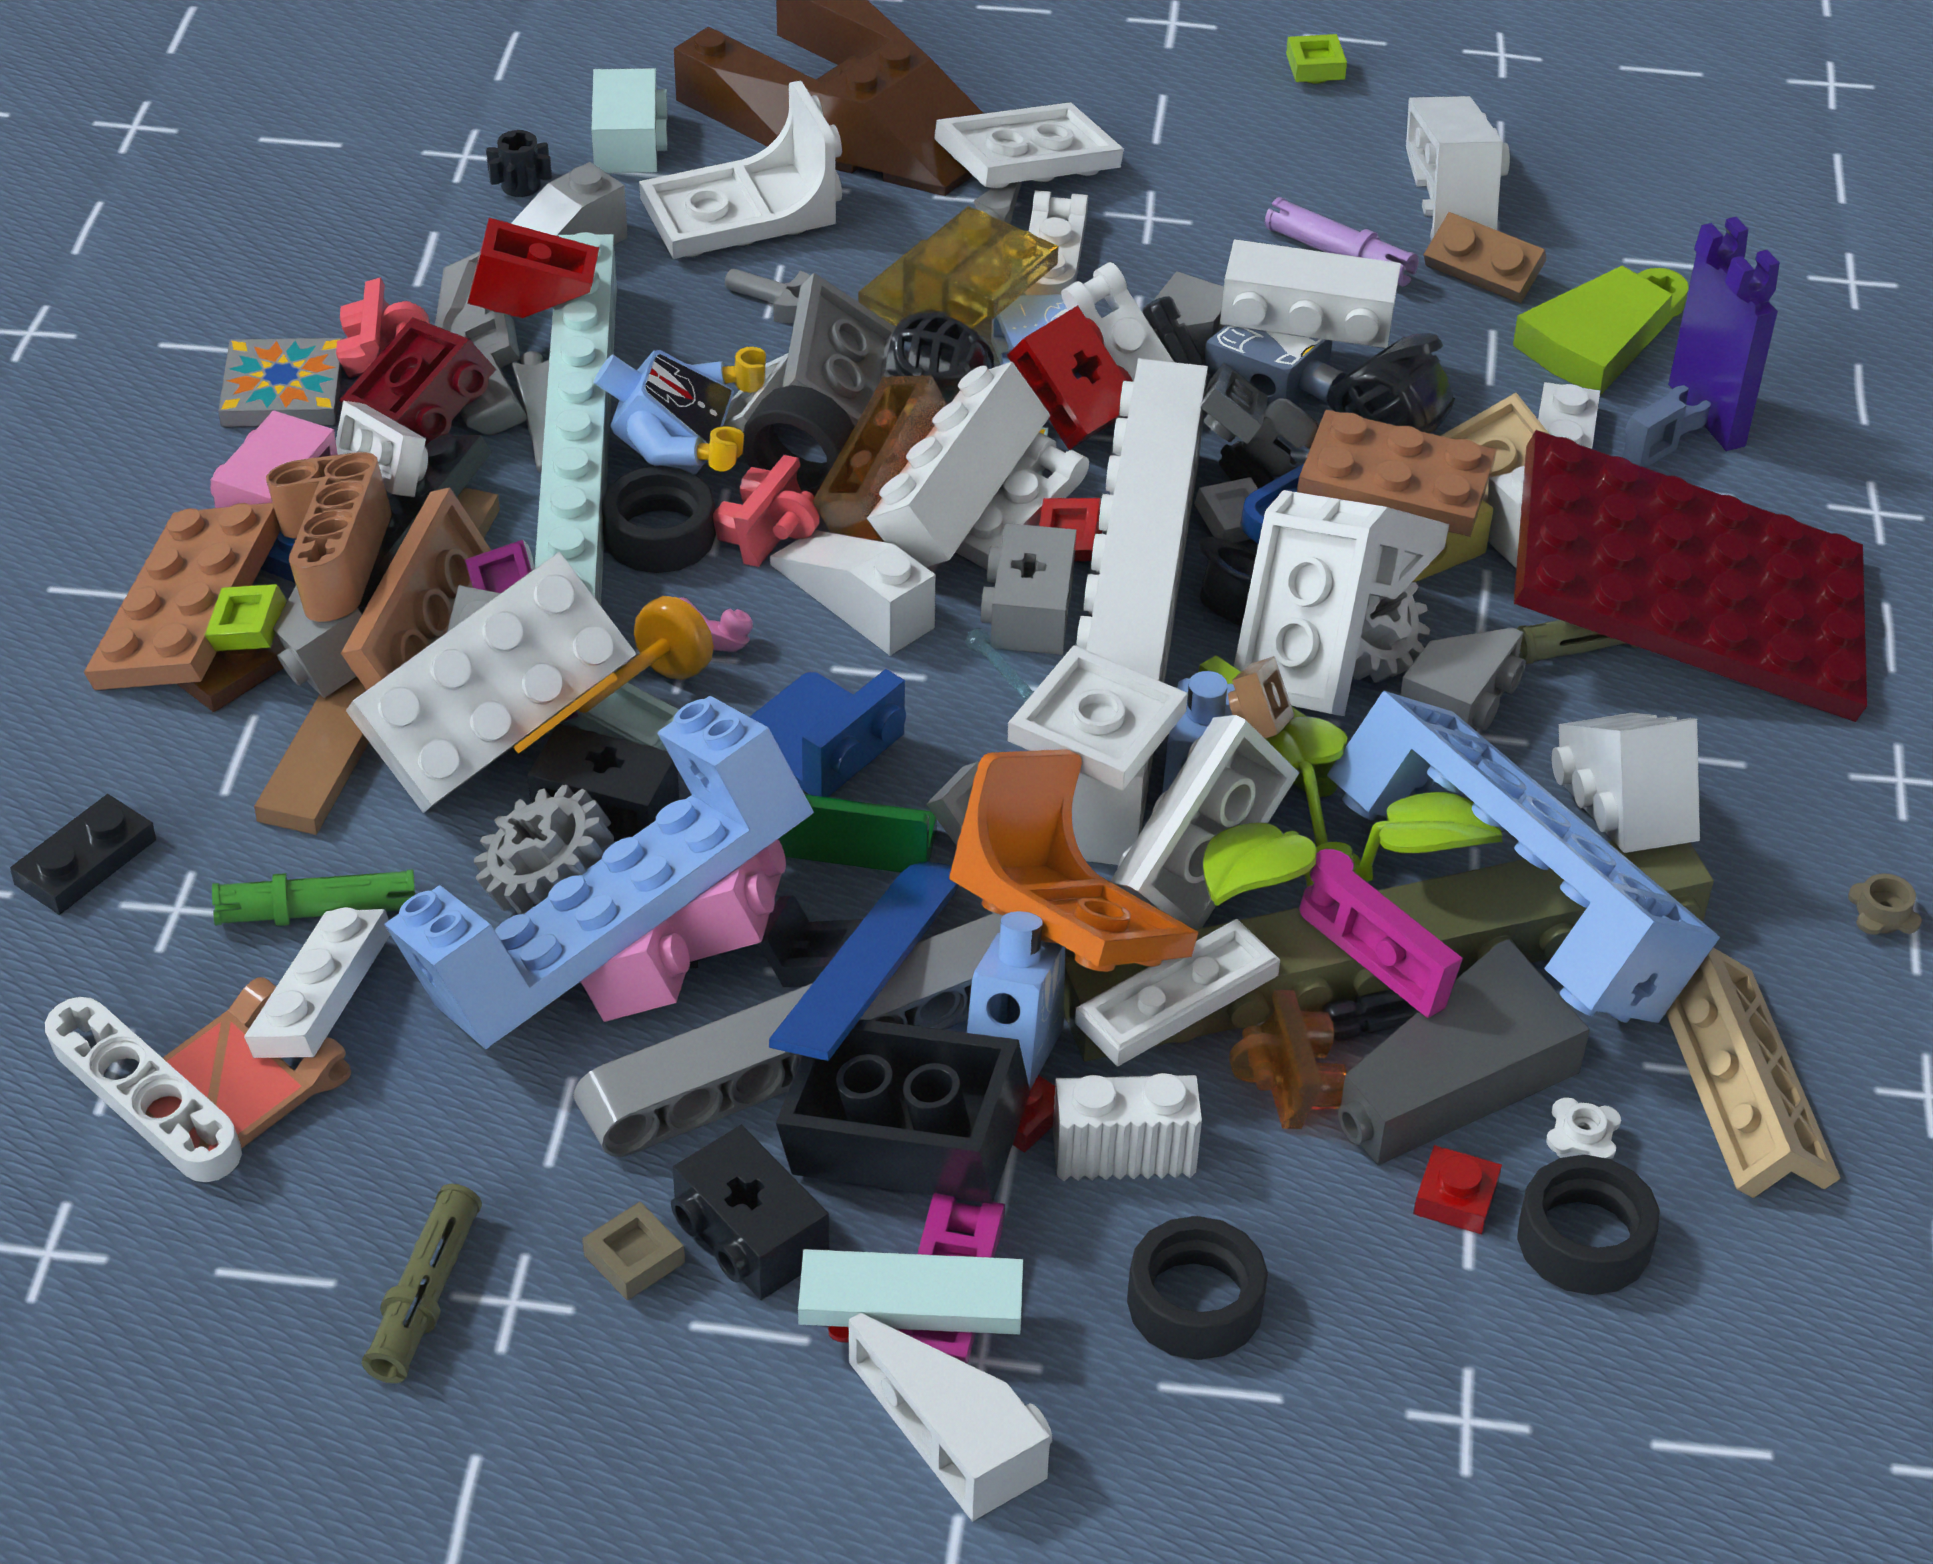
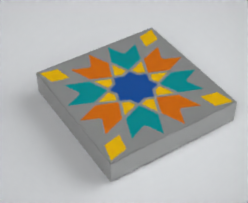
(282, 376)

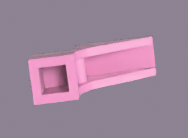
(715, 922)

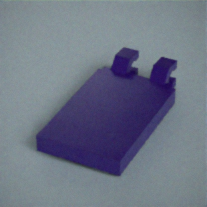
(1726, 330)

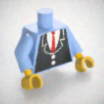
(679, 409)

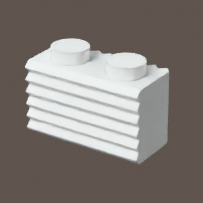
(1126, 1126)

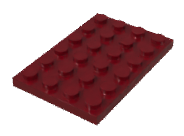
(1692, 575)

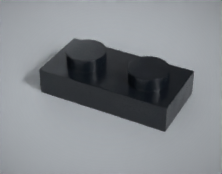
(83, 854)

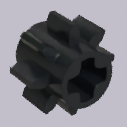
(519, 163)

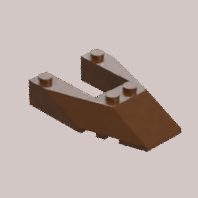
(877, 96)

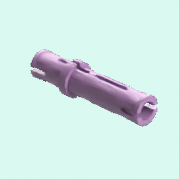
(1335, 237)

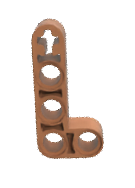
(339, 520)

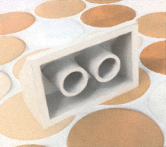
(1224, 783)

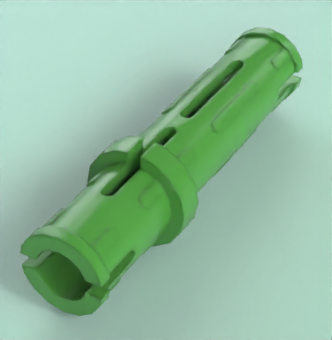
(309, 896)

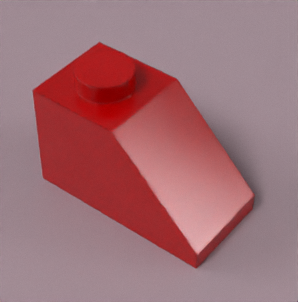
(529, 270)

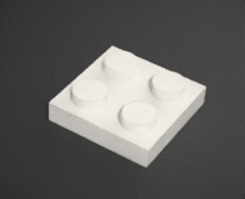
(1101, 714)

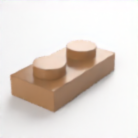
(1485, 257)
(1261, 697)

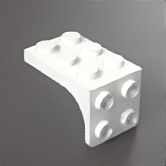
(755, 198)

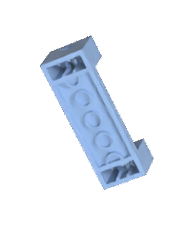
(1632, 941)
(505, 975)

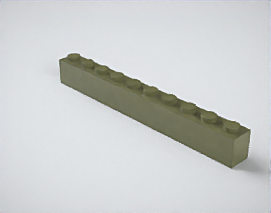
(1463, 910)

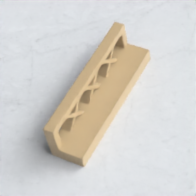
(1747, 1079)

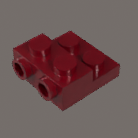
(423, 378)

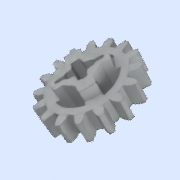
(541, 847)

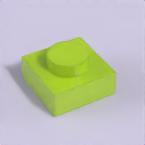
(1316, 58)
(245, 617)

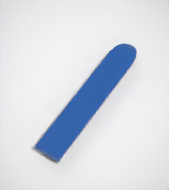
(865, 962)

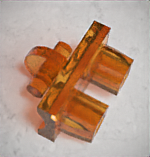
(1282, 1060)

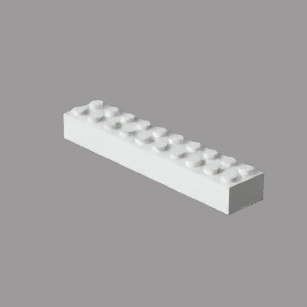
(1139, 568)

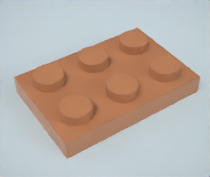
(1398, 469)

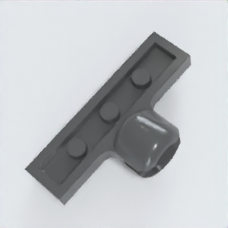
(1241, 410)

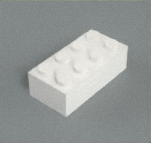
(490, 681)

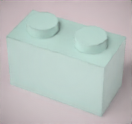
(628, 120)

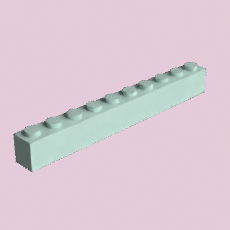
(578, 424)

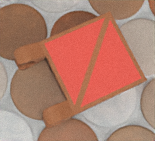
(247, 1088)

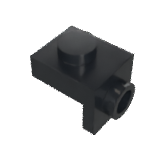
(798, 947)

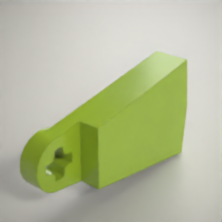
(1601, 325)

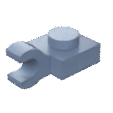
(1657, 428)

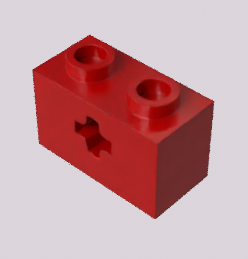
(1051, 358)

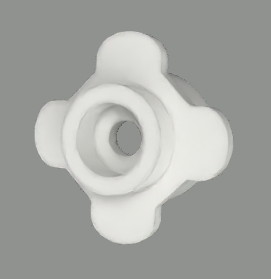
(1583, 1129)

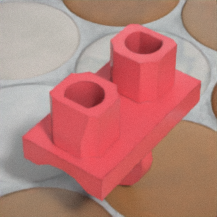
(371, 327)
(770, 511)

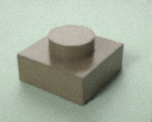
(633, 1250)

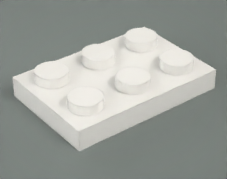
(1028, 144)

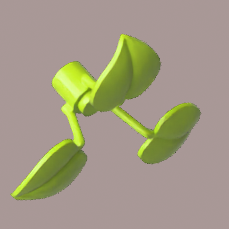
(1263, 856)

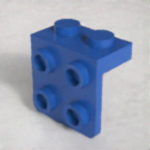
(832, 732)

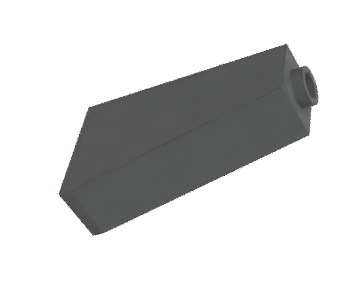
(1486, 1050)

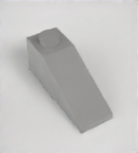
(579, 203)

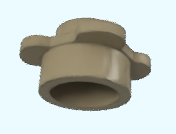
(1885, 905)

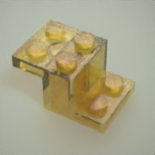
(964, 268)

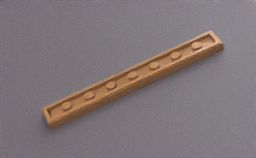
(329, 740)

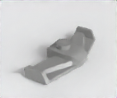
(496, 339)

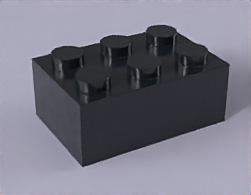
(907, 1111)

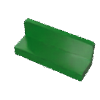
(862, 835)

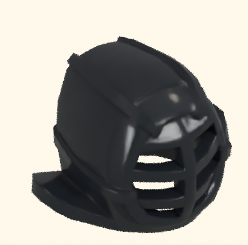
(938, 349)
(1398, 386)

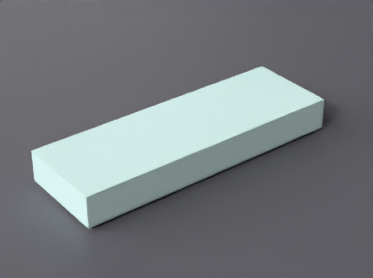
(912, 1291)

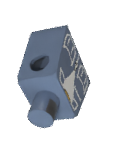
(1275, 362)

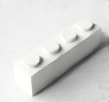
(959, 464)

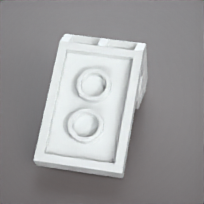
(1314, 586)

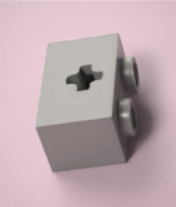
(1031, 588)

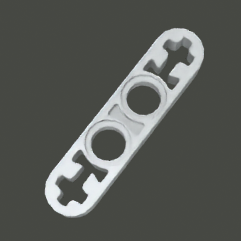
(136, 1092)

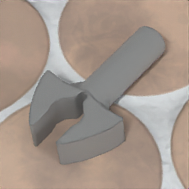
(782, 295)

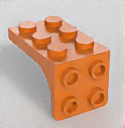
(1024, 857)

